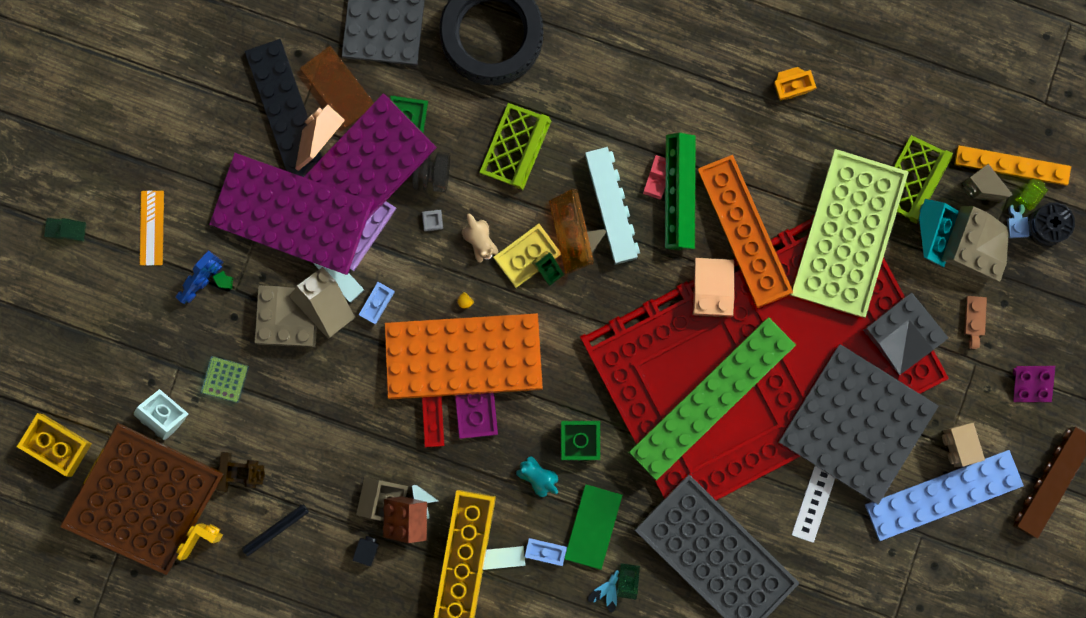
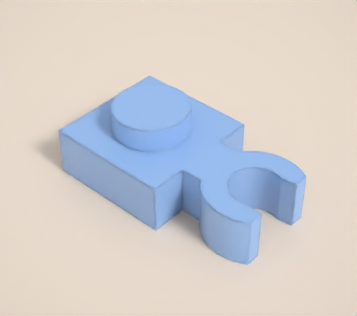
(1017, 225)

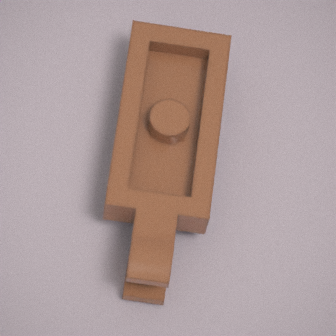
(975, 319)

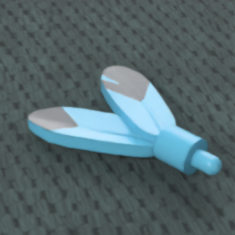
(609, 590)

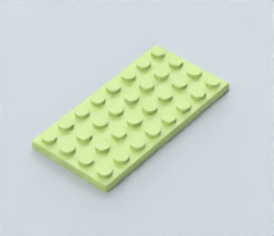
(849, 233)

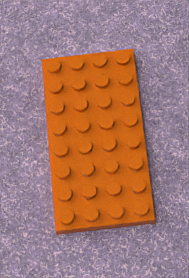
(463, 356)

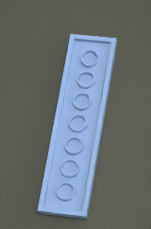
(944, 495)

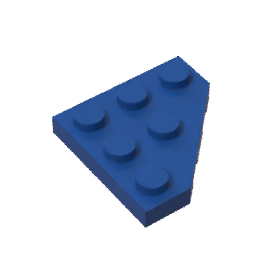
(203, 270)

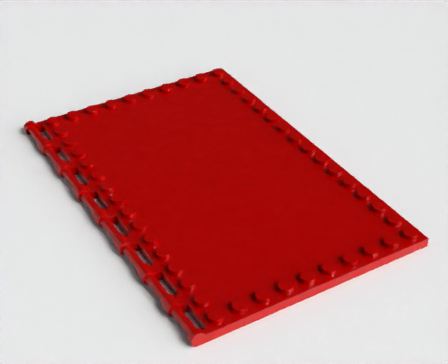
(673, 351)

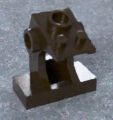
(230, 470)

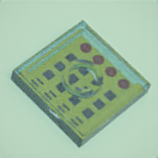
(224, 379)

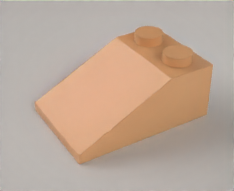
(316, 133)
(713, 287)

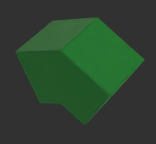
(223, 281)

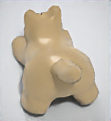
(478, 235)

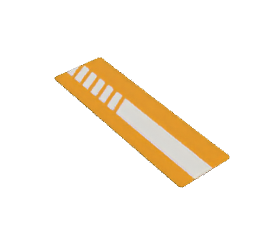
(151, 228)

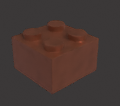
(405, 519)

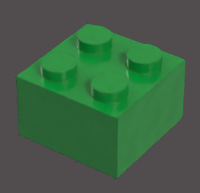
(580, 440)

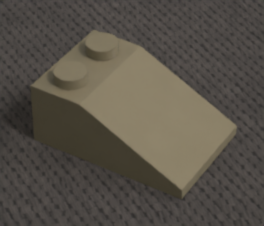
(323, 302)

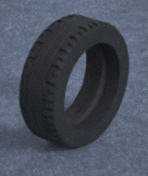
(497, 72)

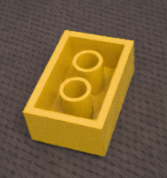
(54, 445)

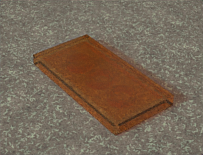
(337, 86)
(571, 231)

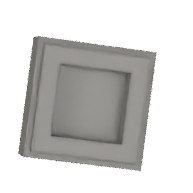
(432, 220)

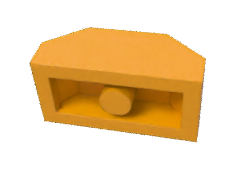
(794, 83)

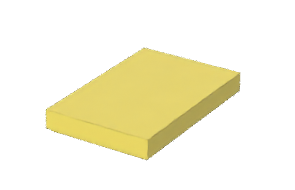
(517, 257)

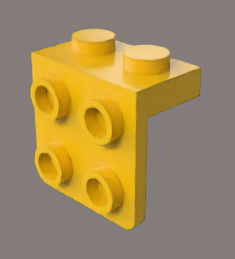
(208, 532)

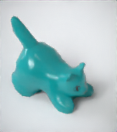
(540, 479)

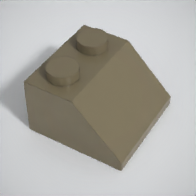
(986, 186)
(373, 496)

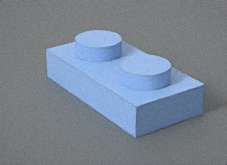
(376, 303)
(545, 552)

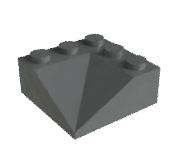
(905, 333)

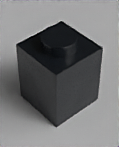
(366, 551)

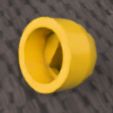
(465, 300)

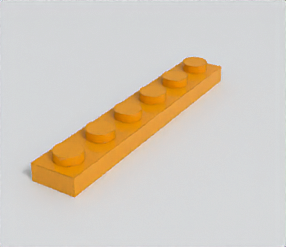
(1013, 165)

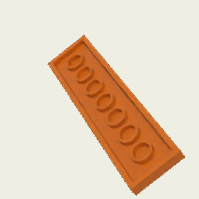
(745, 231)

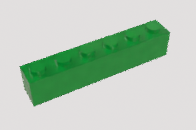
(680, 191)

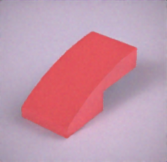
(657, 178)

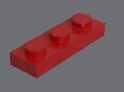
(433, 421)

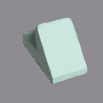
(422, 495)

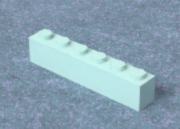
(611, 205)

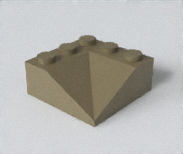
(978, 244)
(281, 320)

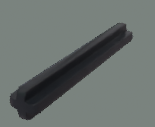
(275, 530)

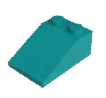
(936, 227)

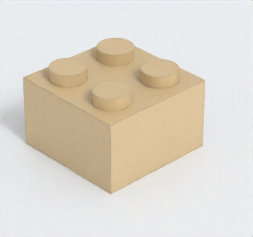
(963, 445)

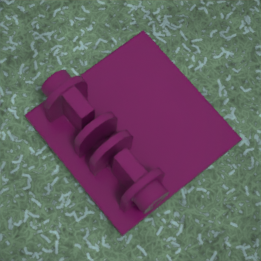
(1033, 383)

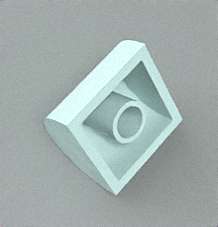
(161, 414)

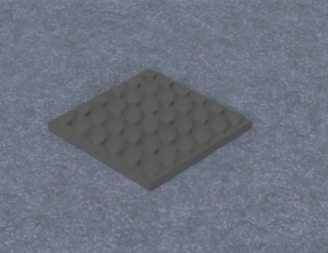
(858, 424)

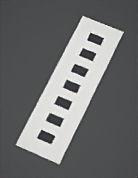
(813, 505)

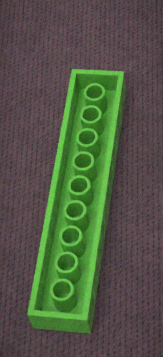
(712, 398)

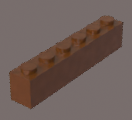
(1053, 483)

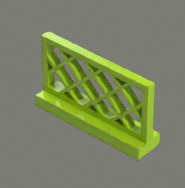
(530, 153)
(930, 182)

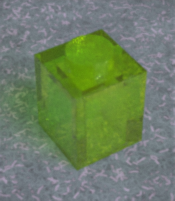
(1032, 194)

